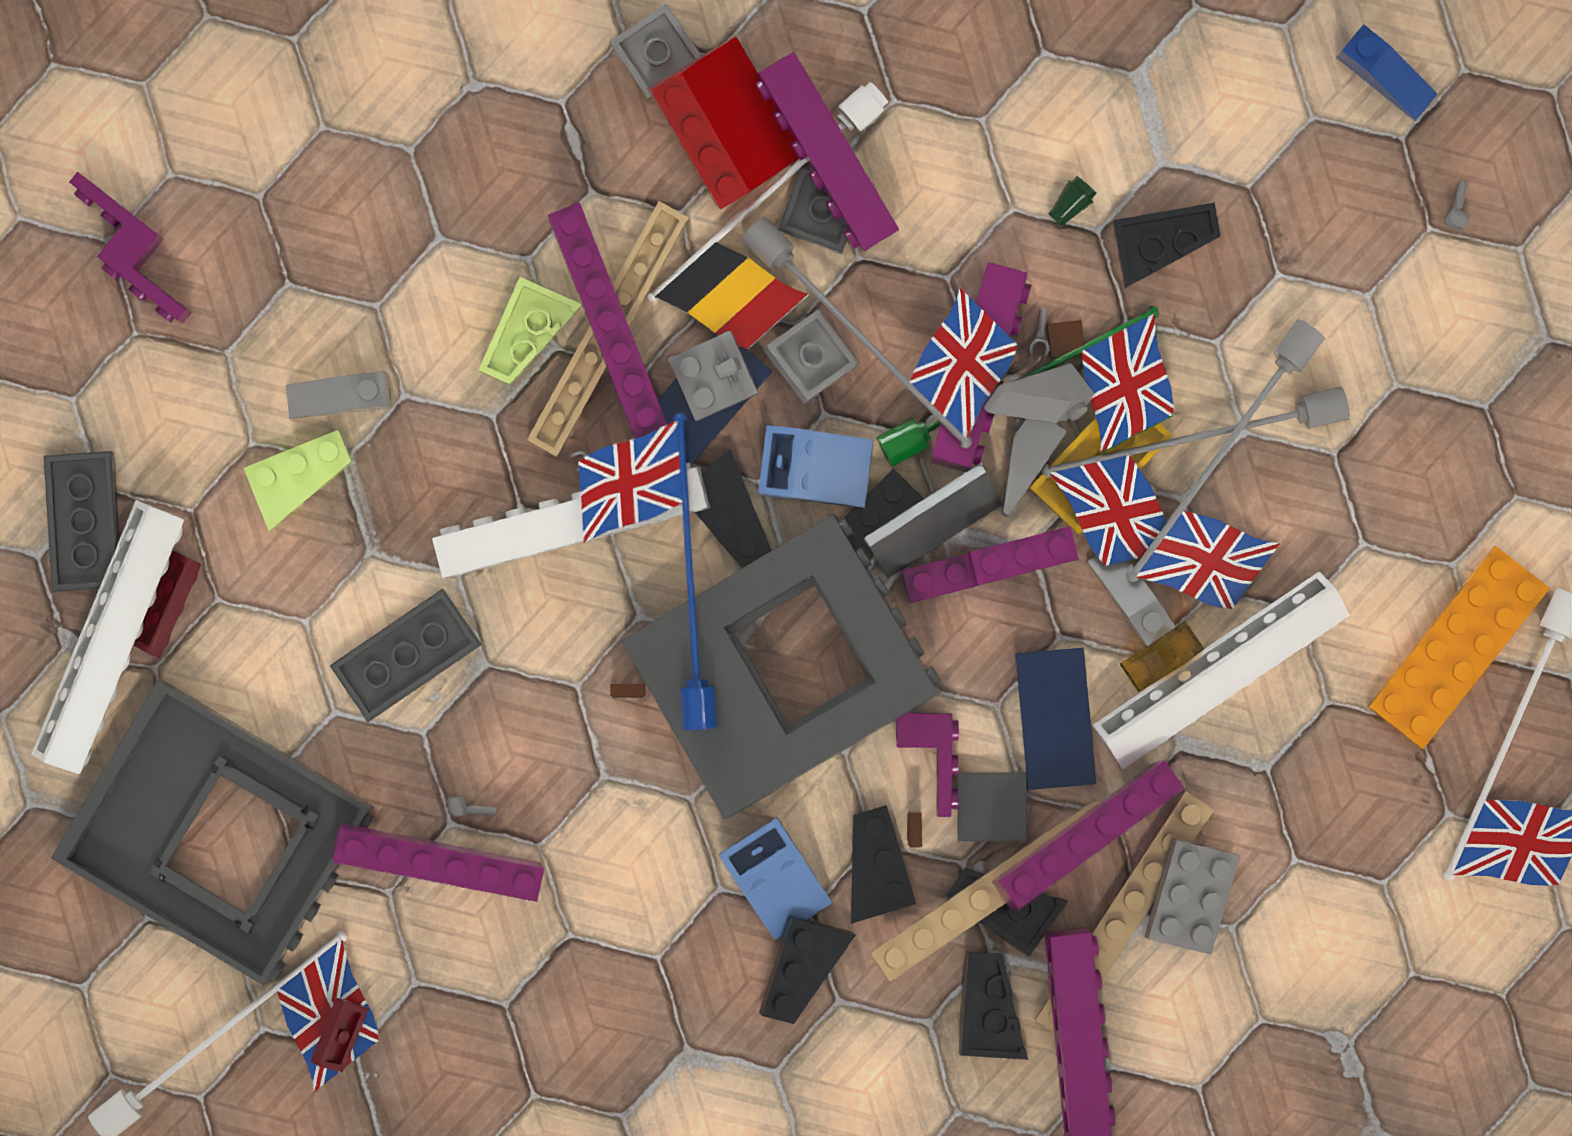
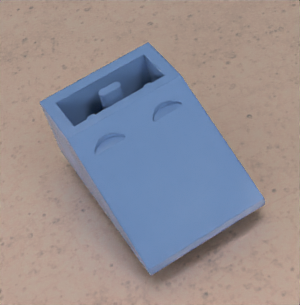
(815, 466)
(774, 877)

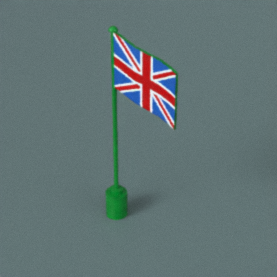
(1120, 370)

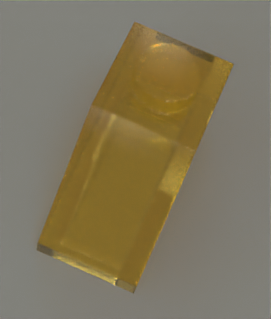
(1162, 656)

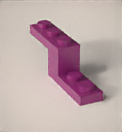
(129, 249)
(990, 564)
(938, 732)

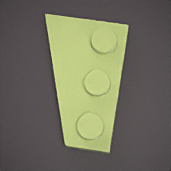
(525, 329)
(293, 476)

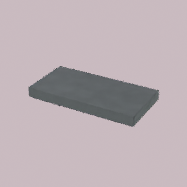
(81, 518)
(933, 520)
(405, 655)

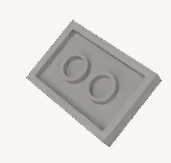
(1192, 896)

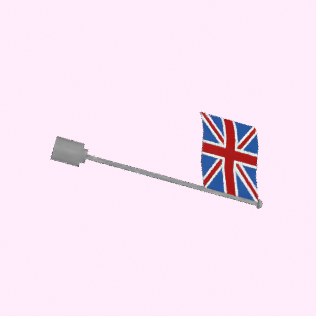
(957, 365)
(1118, 502)
(1206, 554)

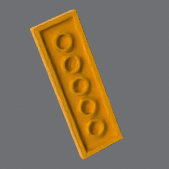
(1458, 647)

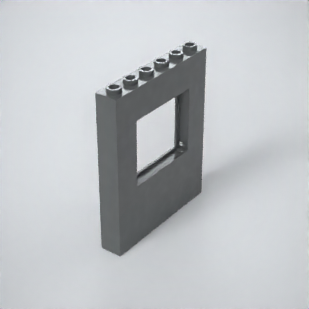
(749, 748)
(151, 799)

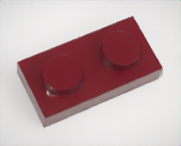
(339, 1035)

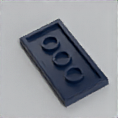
(701, 433)
(1055, 718)

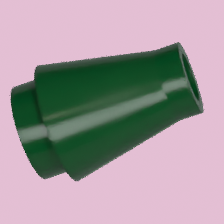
(1072, 200)

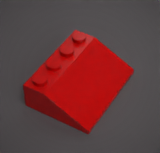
(724, 122)

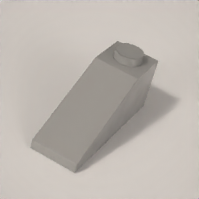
(339, 395)
(1043, 396)
(1028, 454)
(1133, 600)

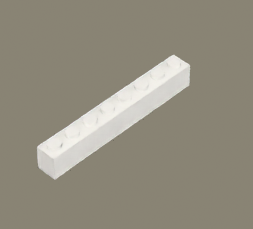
(535, 531)
(108, 637)
(1221, 670)

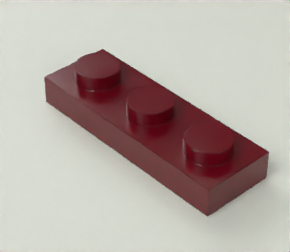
(168, 605)

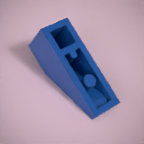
(1387, 72)

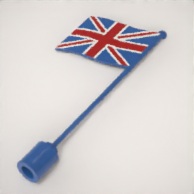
(634, 485)

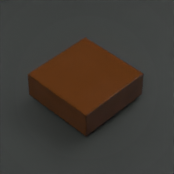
(1065, 338)
(627, 690)
(914, 829)

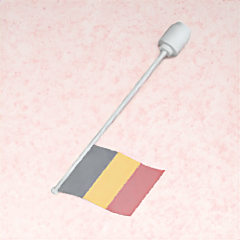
(730, 289)

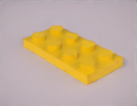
(1086, 446)

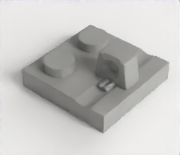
(654, 48)
(811, 356)
(713, 376)

